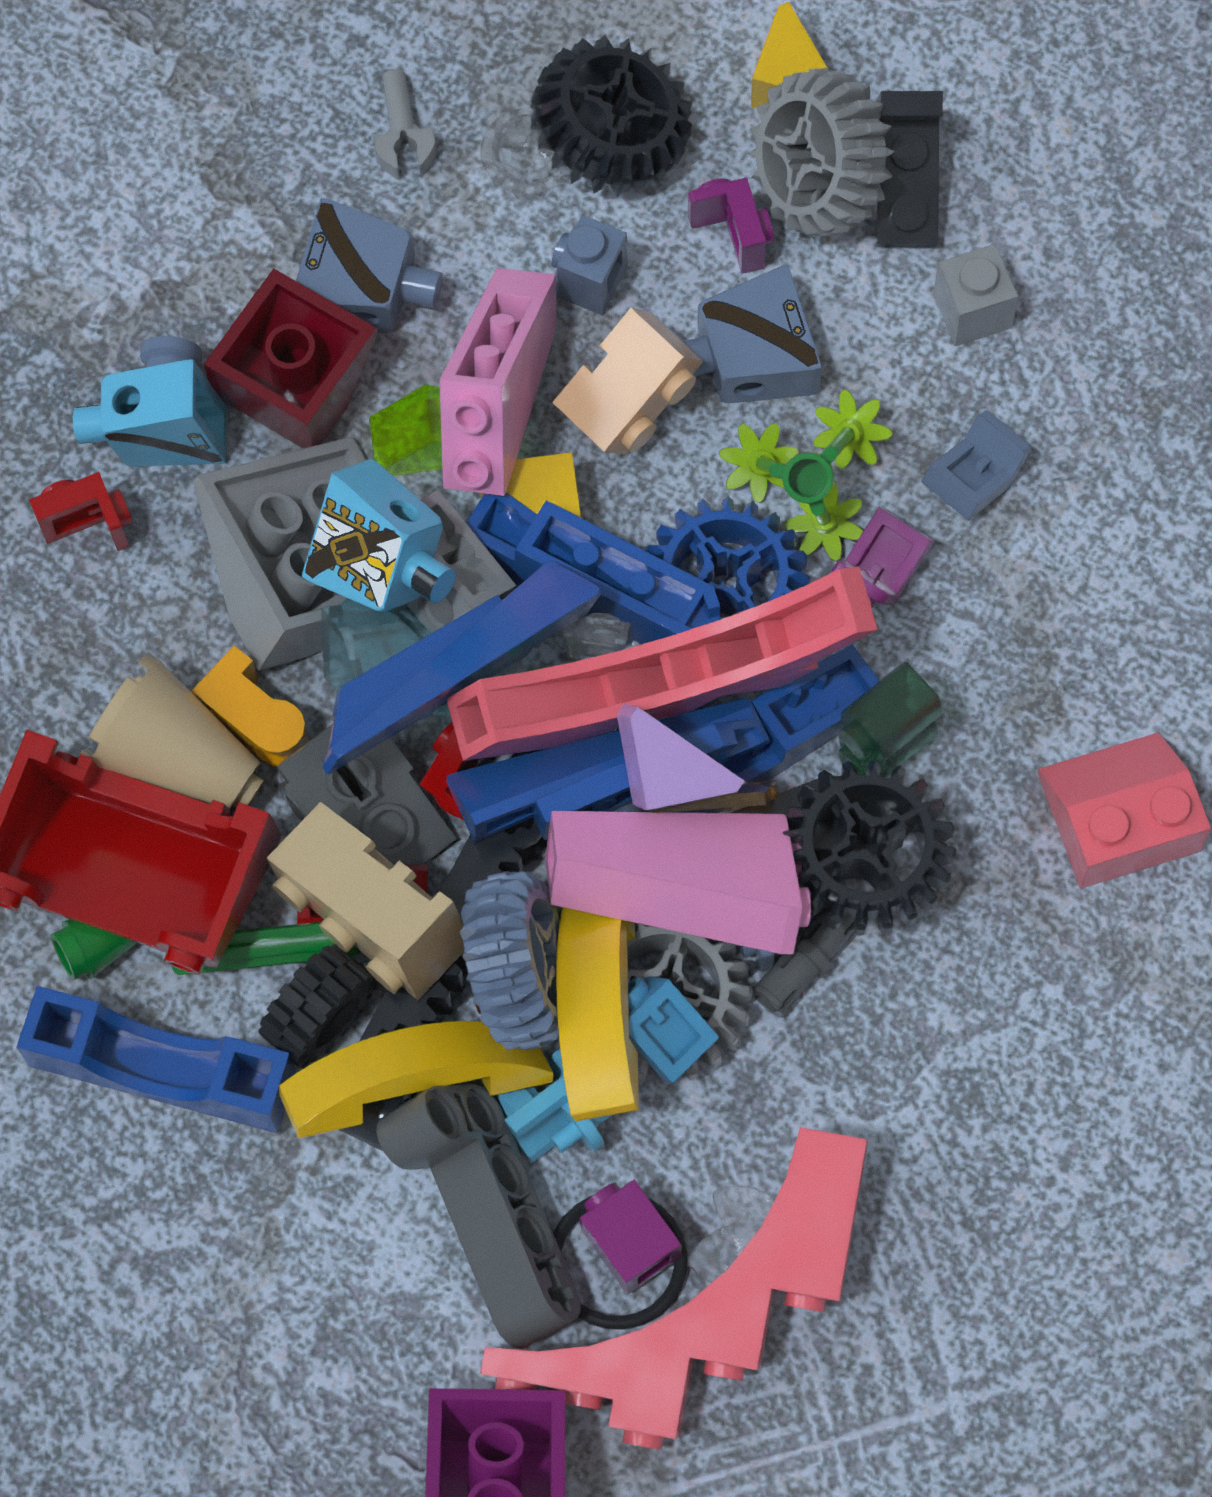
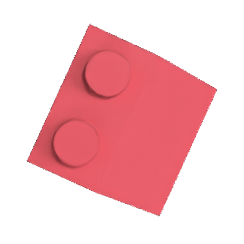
(1125, 809)

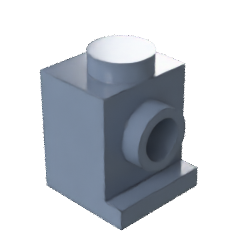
(590, 264)

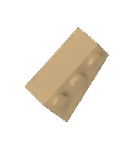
(367, 902)

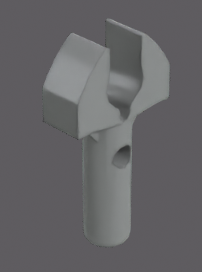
(402, 128)

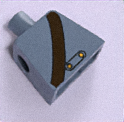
(365, 266)
(757, 341)

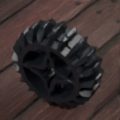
(622, 104)
(889, 832)

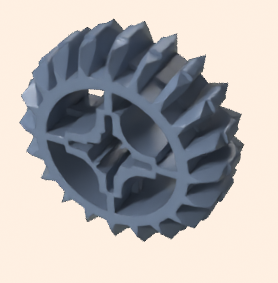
(512, 958)

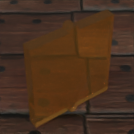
(748, 795)

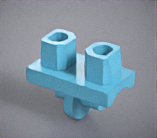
(545, 1120)

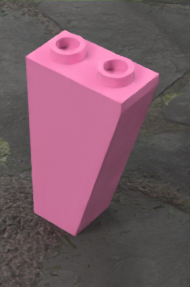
(495, 380)
(682, 873)

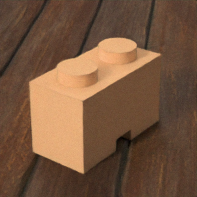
(631, 385)

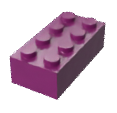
(495, 1443)

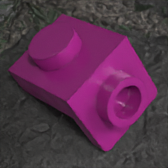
(734, 203)
(887, 556)

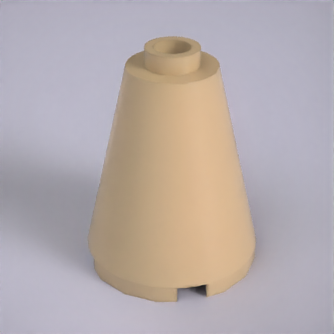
(172, 741)

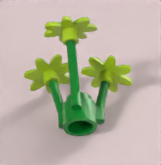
(809, 475)

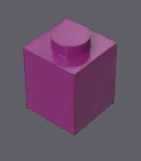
(629, 1234)

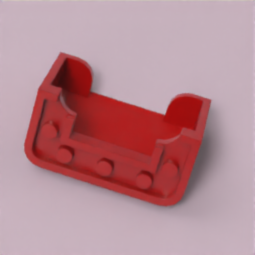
(128, 854)

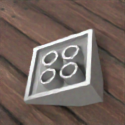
(260, 537)

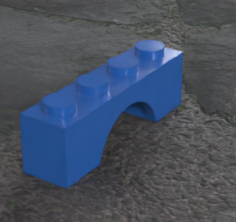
(109, 1050)

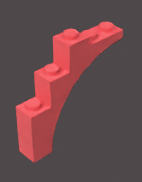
(665, 676)
(649, 1371)

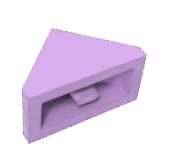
(665, 766)

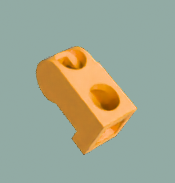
(263, 725)

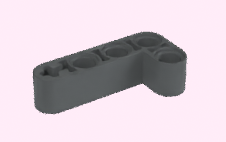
(490, 1203)

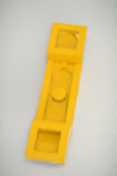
(594, 1015)
(403, 1062)

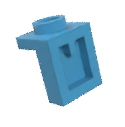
(666, 1027)

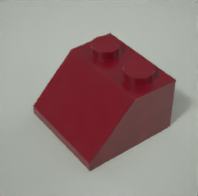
(291, 360)

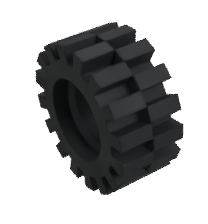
(317, 1005)

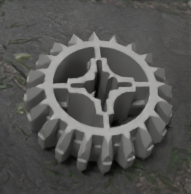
(820, 152)
(725, 975)

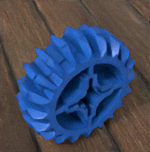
(761, 550)

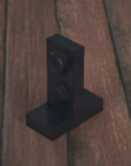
(912, 195)

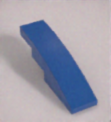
(802, 716)

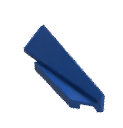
(633, 583)
(452, 658)
(588, 771)

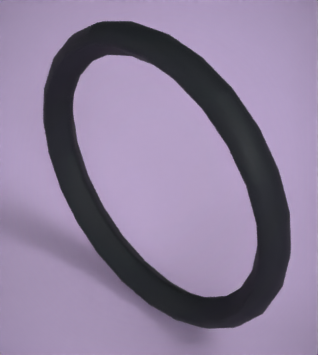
(649, 1313)

